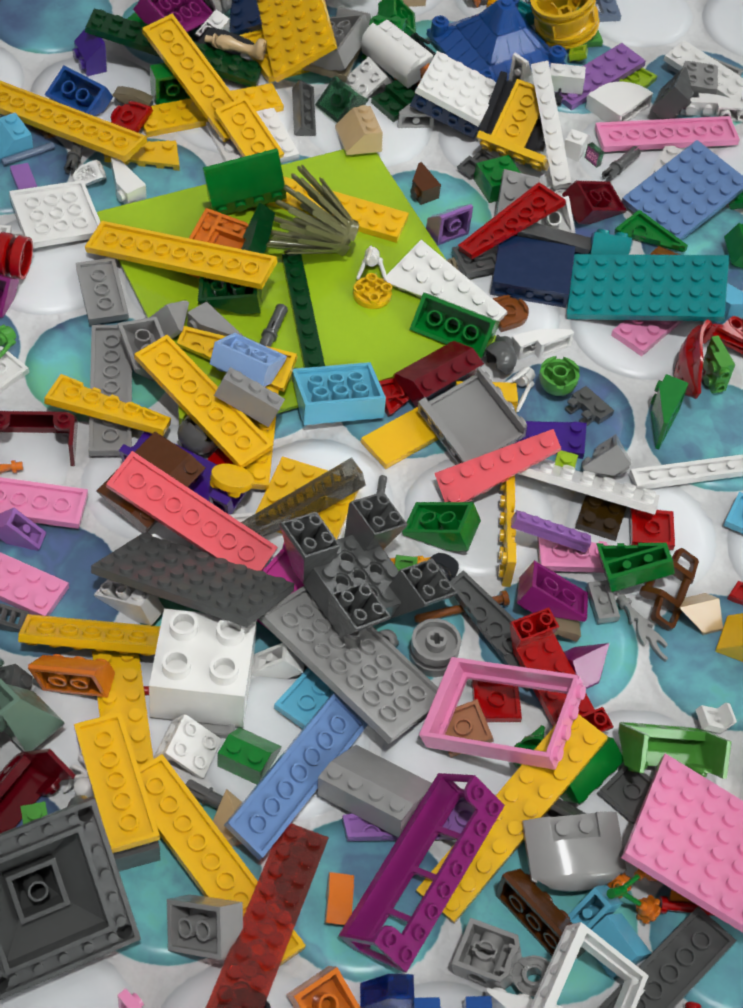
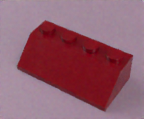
(438, 371)

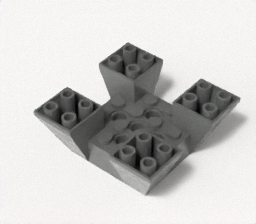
(354, 575)

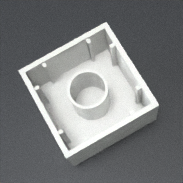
(202, 668)

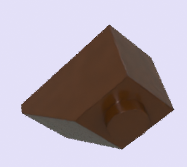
(424, 185)

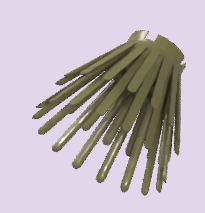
(312, 235)

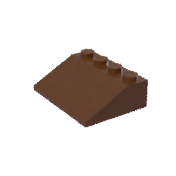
(167, 458)

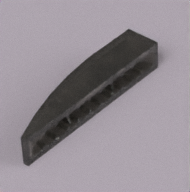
(310, 498)

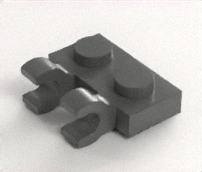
(593, 406)

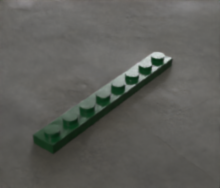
(302, 311)

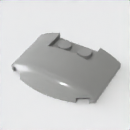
(574, 850)

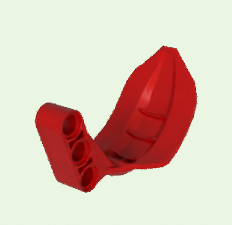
(690, 360)

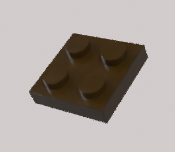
(600, 517)

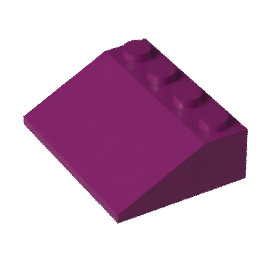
(188, 12)

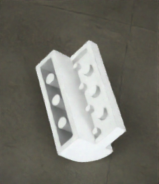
(395, 52)

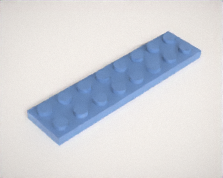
(294, 776)

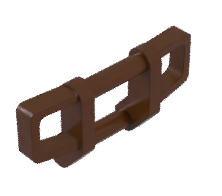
(665, 599)

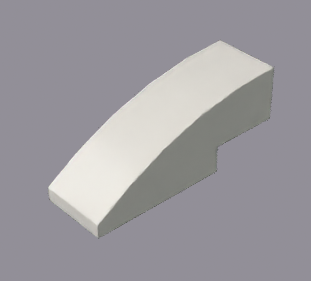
(541, 342)

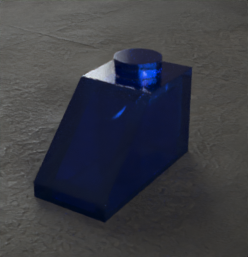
(388, 991)

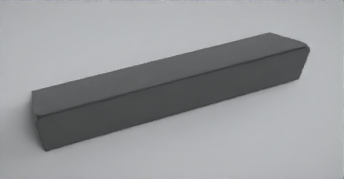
(303, 109)
(549, 234)

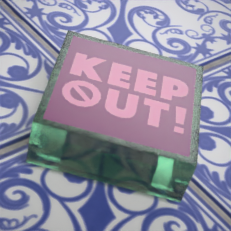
(594, 154)

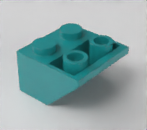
(605, 243)

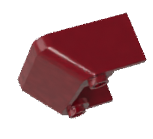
(42, 423)
(25, 780)

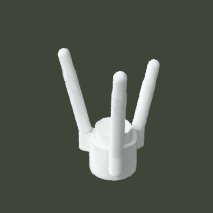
(372, 258)
(523, 378)

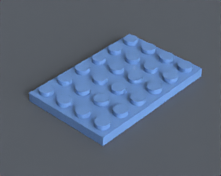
(686, 190)

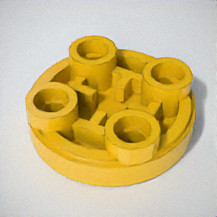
(372, 292)
(231, 479)

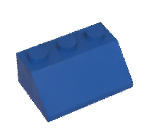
(79, 92)

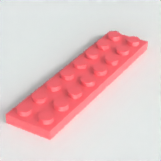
(189, 514)

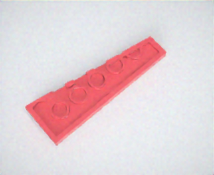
(480, 474)

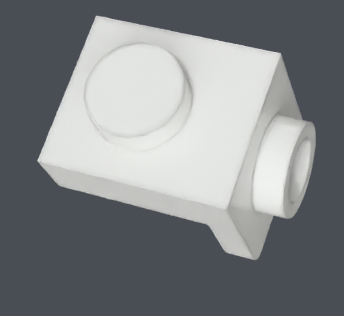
(716, 719)

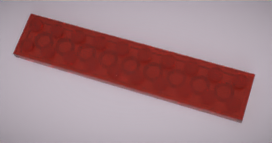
(269, 920)

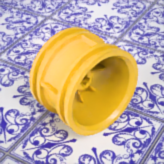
(564, 25)

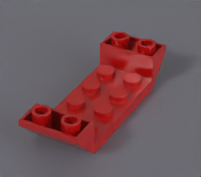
(539, 649)

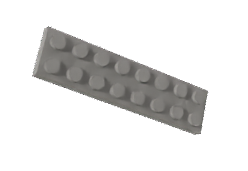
(112, 375)

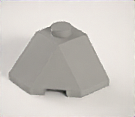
(608, 458)

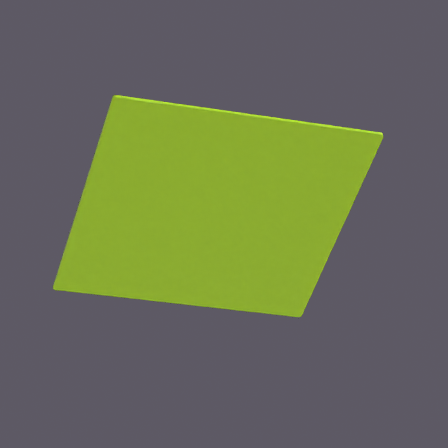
(344, 327)

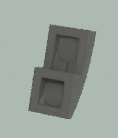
(469, 164)

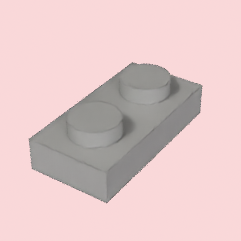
(603, 602)

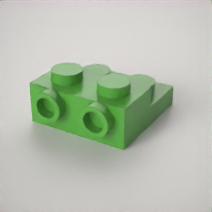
(718, 366)

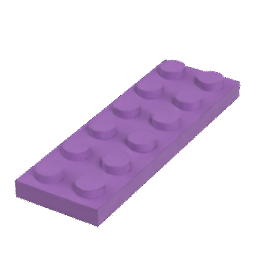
(606, 68)

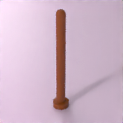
(502, 598)

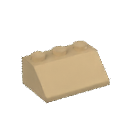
(360, 131)

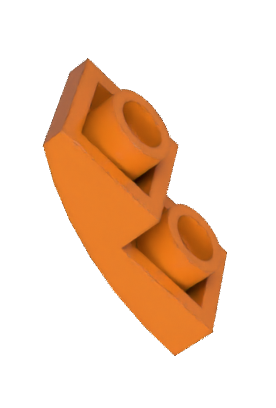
(339, 898)

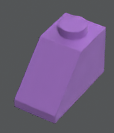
(20, 530)

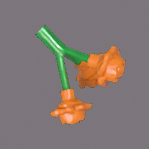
(647, 908)

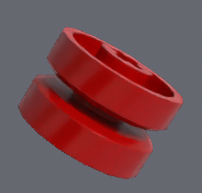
(15, 255)

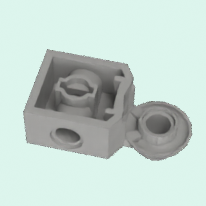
(495, 959)

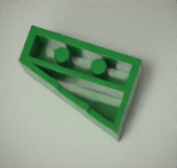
(634, 564)

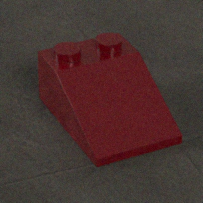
(593, 201)

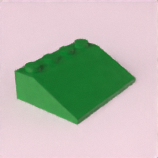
(245, 182)

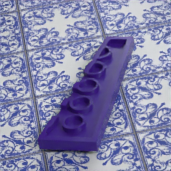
(569, 434)

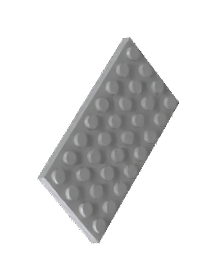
(357, 666)

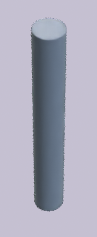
(28, 153)

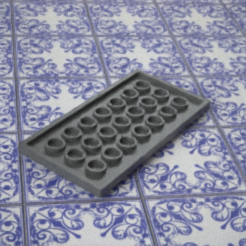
(194, 579)

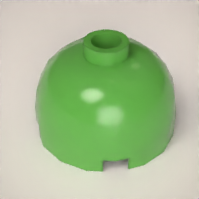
(559, 376)

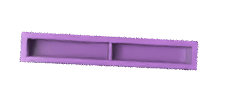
(551, 531)

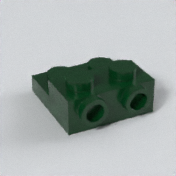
(393, 99)

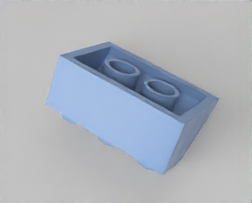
(247, 357)

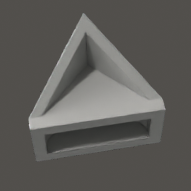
(172, 318)

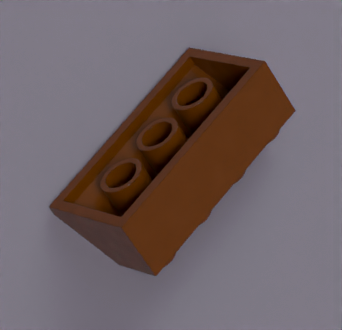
(533, 909)

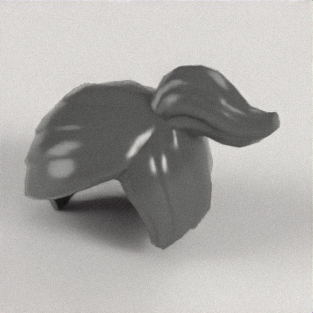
(502, 354)

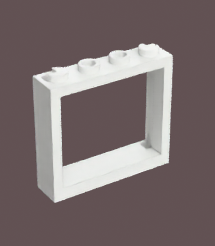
(578, 936)

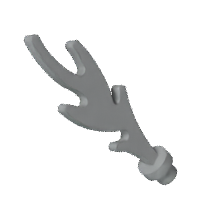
(643, 627)

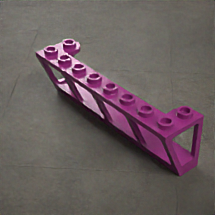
(403, 862)

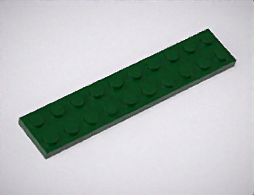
(130, 34)

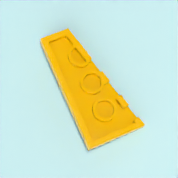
(155, 153)

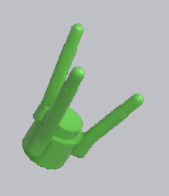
(7, 338)

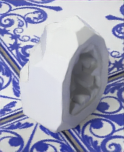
(90, 173)

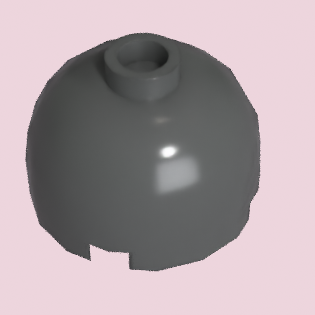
(194, 438)

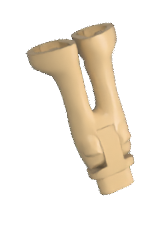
(229, 43)

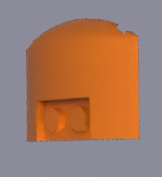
(219, 230)

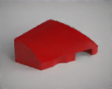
(394, 395)

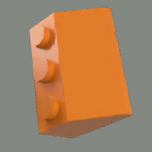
(73, 675)

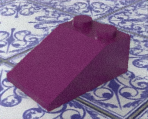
(544, 589)

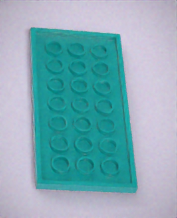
(648, 287)

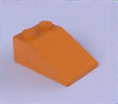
(323, 990)

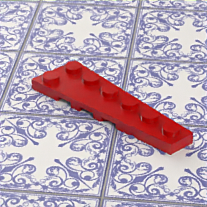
(520, 214)

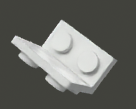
(367, 78)
(189, 745)

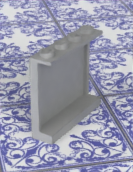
(473, 418)

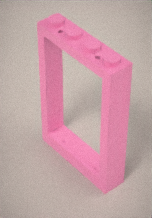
(450, 691)

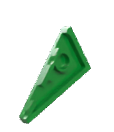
(645, 229)

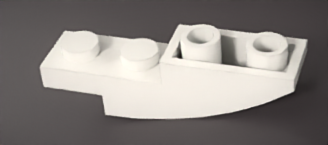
(714, 106)

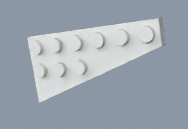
(430, 273)

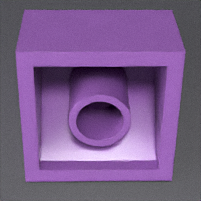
(450, 224)

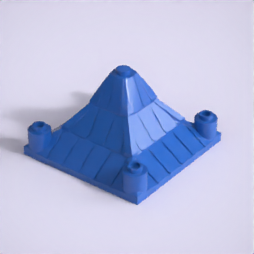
(491, 38)

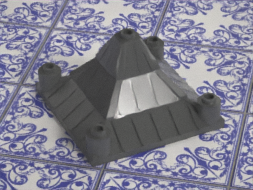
(59, 897)

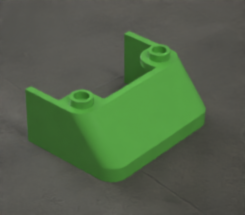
(696, 748)

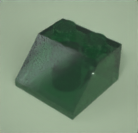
(339, 99)

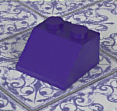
(90, 53)

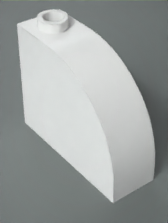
(618, 101)

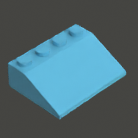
(338, 393)

